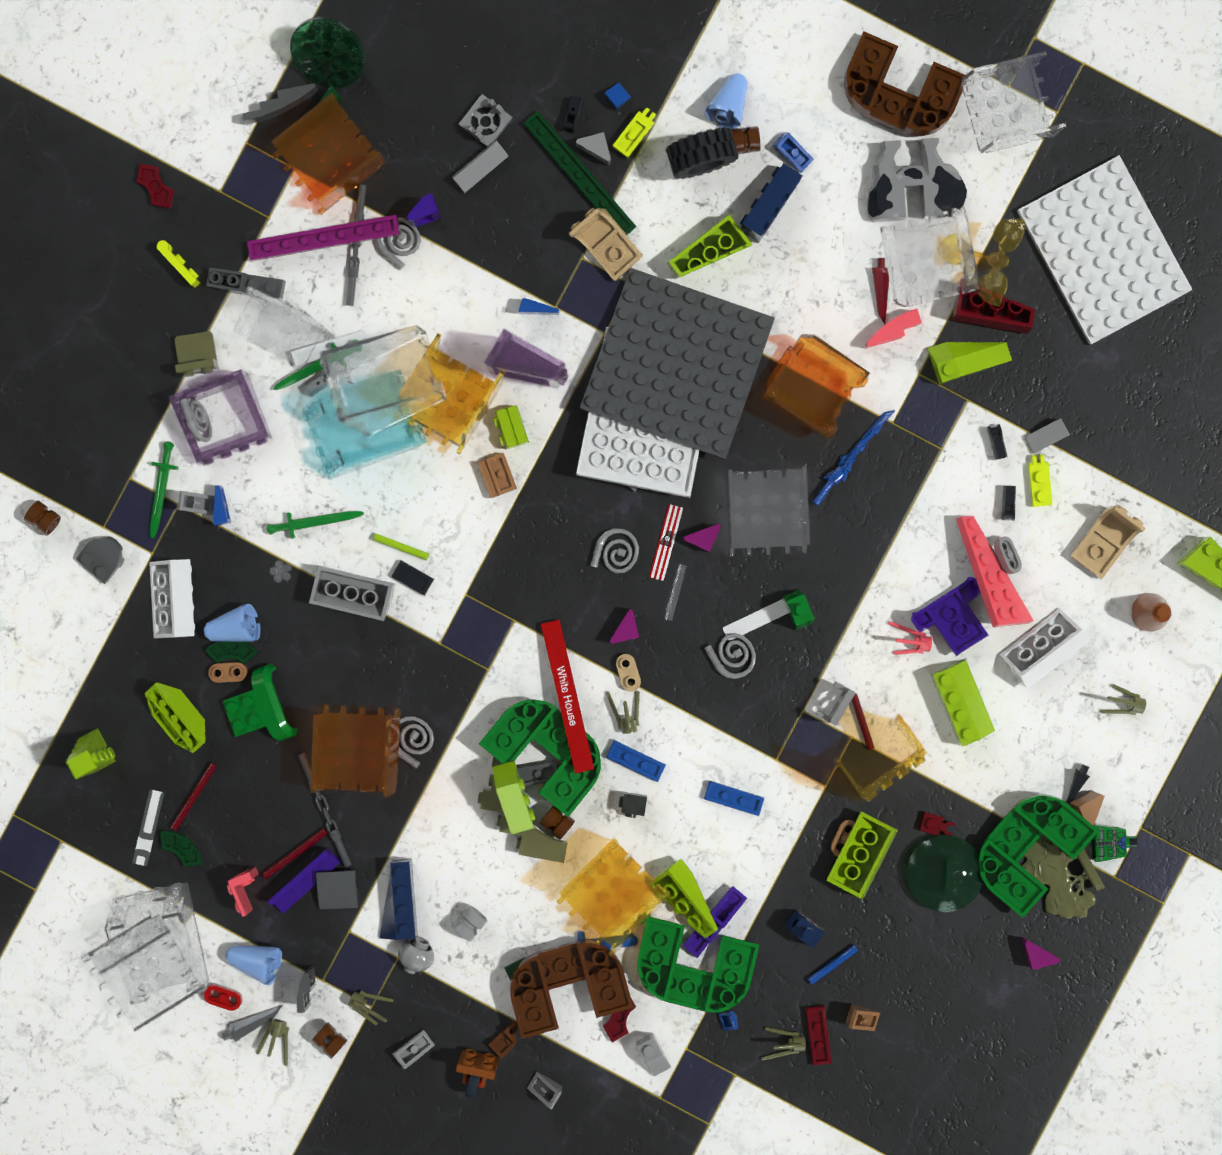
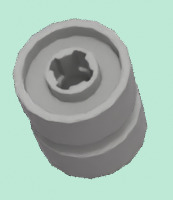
(469, 923)

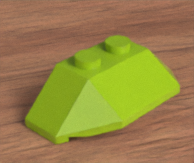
(177, 716)

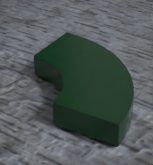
(231, 650)
(182, 847)

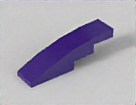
(722, 914)

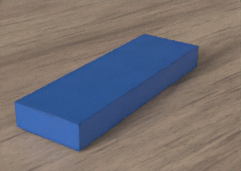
(636, 760)
(734, 798)

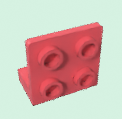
(236, 888)

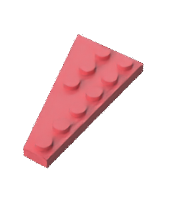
(997, 590)

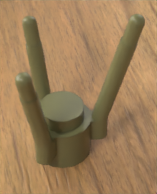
(1134, 704)
(627, 724)
(359, 1003)
(277, 1028)
(795, 1044)

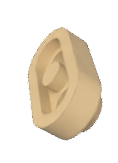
(628, 672)

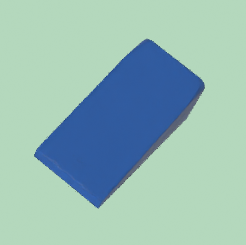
(792, 151)
(532, 307)
(221, 512)

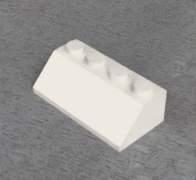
(172, 598)
(1044, 648)

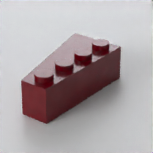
(1008, 316)

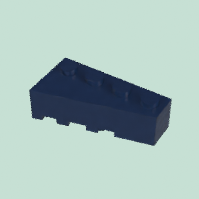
(771, 202)

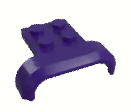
(954, 617)

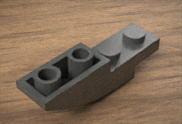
(239, 282)

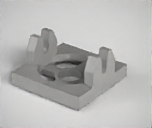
(481, 102)
(840, 706)

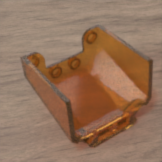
(813, 384)

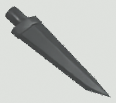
(245, 1026)

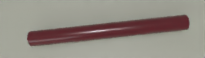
(193, 796)
(295, 853)

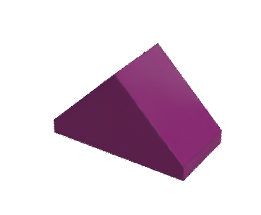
(703, 539)
(627, 629)
(1037, 956)

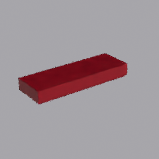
(818, 1035)

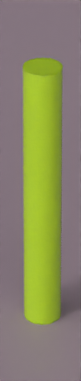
(400, 546)

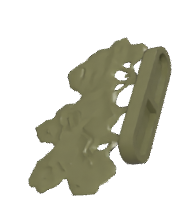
(1050, 867)

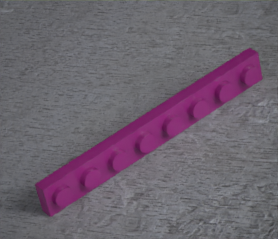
(323, 238)

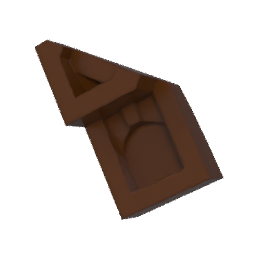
(505, 1040)

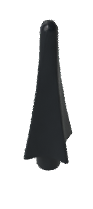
(1079, 779)

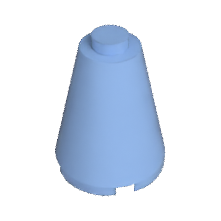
(729, 103)
(234, 626)
(256, 961)

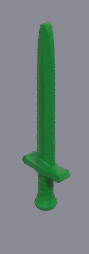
(302, 373)
(162, 480)
(297, 524)

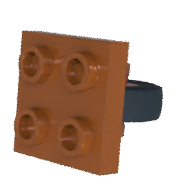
(476, 1069)

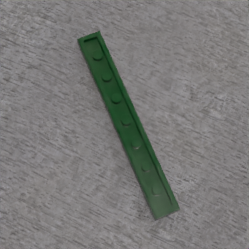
(576, 170)

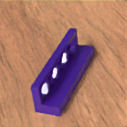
(304, 881)

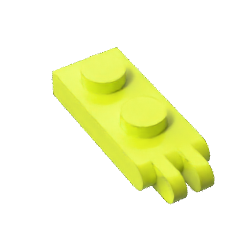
(634, 133)
(1039, 482)

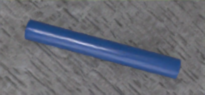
(833, 964)

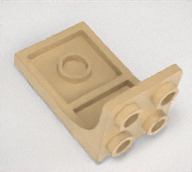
(606, 242)
(1107, 540)

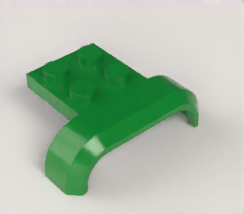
(259, 708)

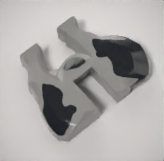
(939, 182)

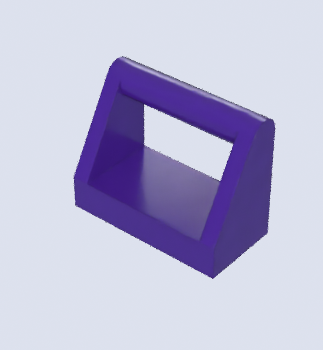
(424, 212)

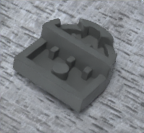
(102, 557)

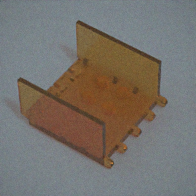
(327, 153)
(355, 751)

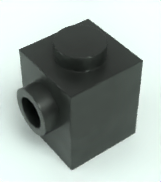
(633, 804)

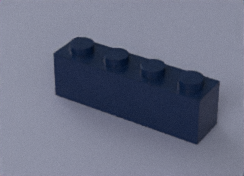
(400, 910)

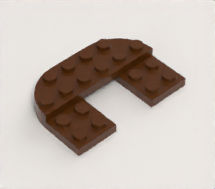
(892, 105)
(561, 967)

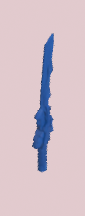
(846, 461)

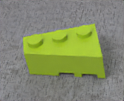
(512, 797)

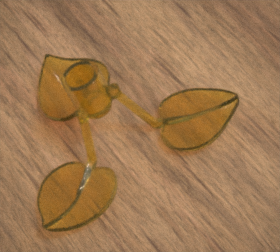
(994, 285)

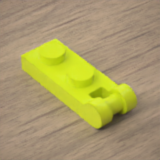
(178, 262)

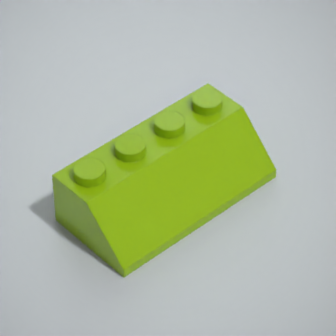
(962, 703)
(862, 855)

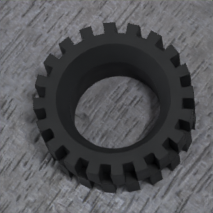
(702, 153)

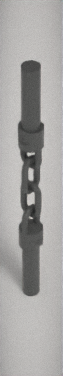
(354, 271)
(334, 834)

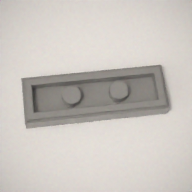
(480, 166)

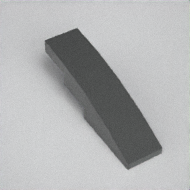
(286, 101)

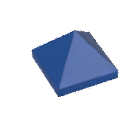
(728, 1020)

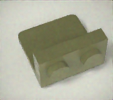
(196, 354)

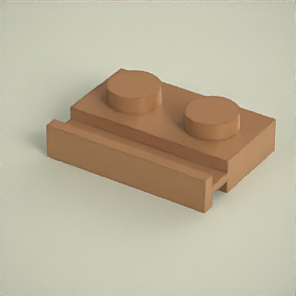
(497, 475)

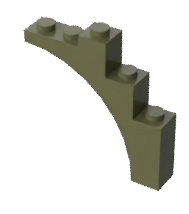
(533, 841)

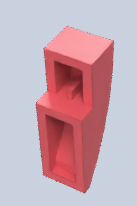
(895, 328)

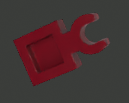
(933, 824)

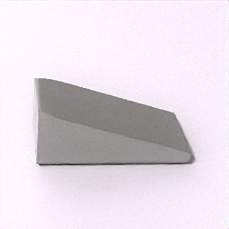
(1047, 435)
(413, 1049)

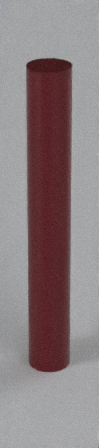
(862, 722)

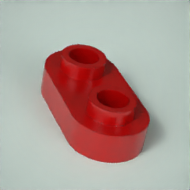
(223, 998)

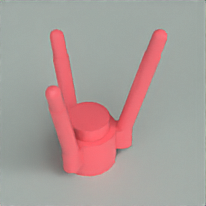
(922, 642)

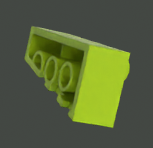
(715, 244)
(1205, 562)
(90, 754)

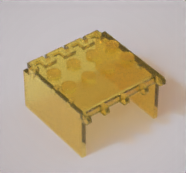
(465, 402)
(899, 771)
(613, 895)

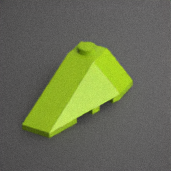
(961, 359)
(686, 897)

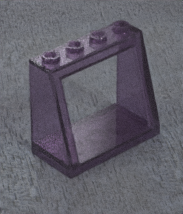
(525, 362)
(212, 387)

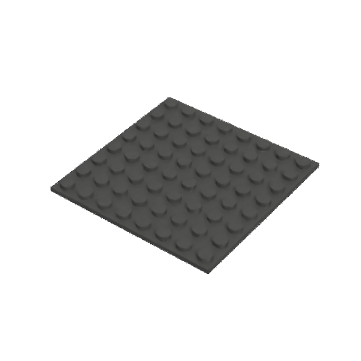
(677, 363)

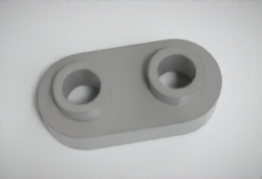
(1007, 555)

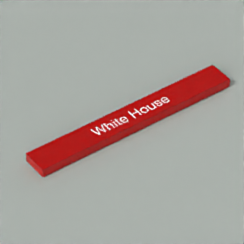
(567, 696)

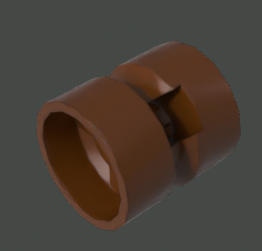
(747, 139)
(42, 518)
(557, 822)
(333, 1045)

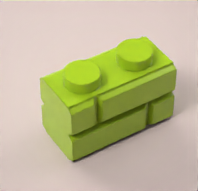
(511, 427)

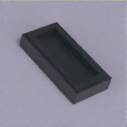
(412, 577)

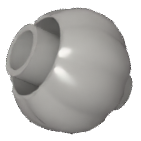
(416, 955)

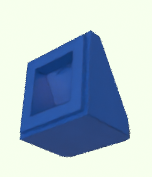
(617, 96)

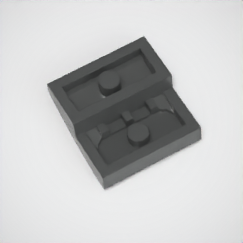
(337, 889)
(306, 985)

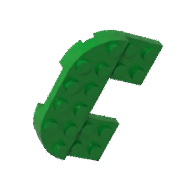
(545, 725)
(1017, 834)
(691, 986)

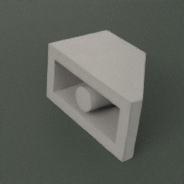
(653, 1054)

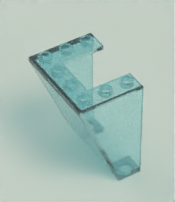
(348, 450)

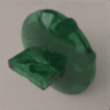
(327, 52)
(944, 873)

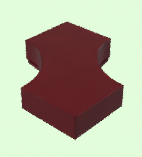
(150, 178)
(616, 1025)

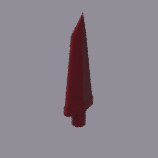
(881, 285)

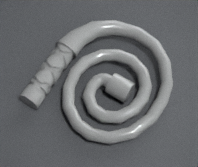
(391, 257)
(194, 420)
(621, 552)
(737, 653)
(413, 736)

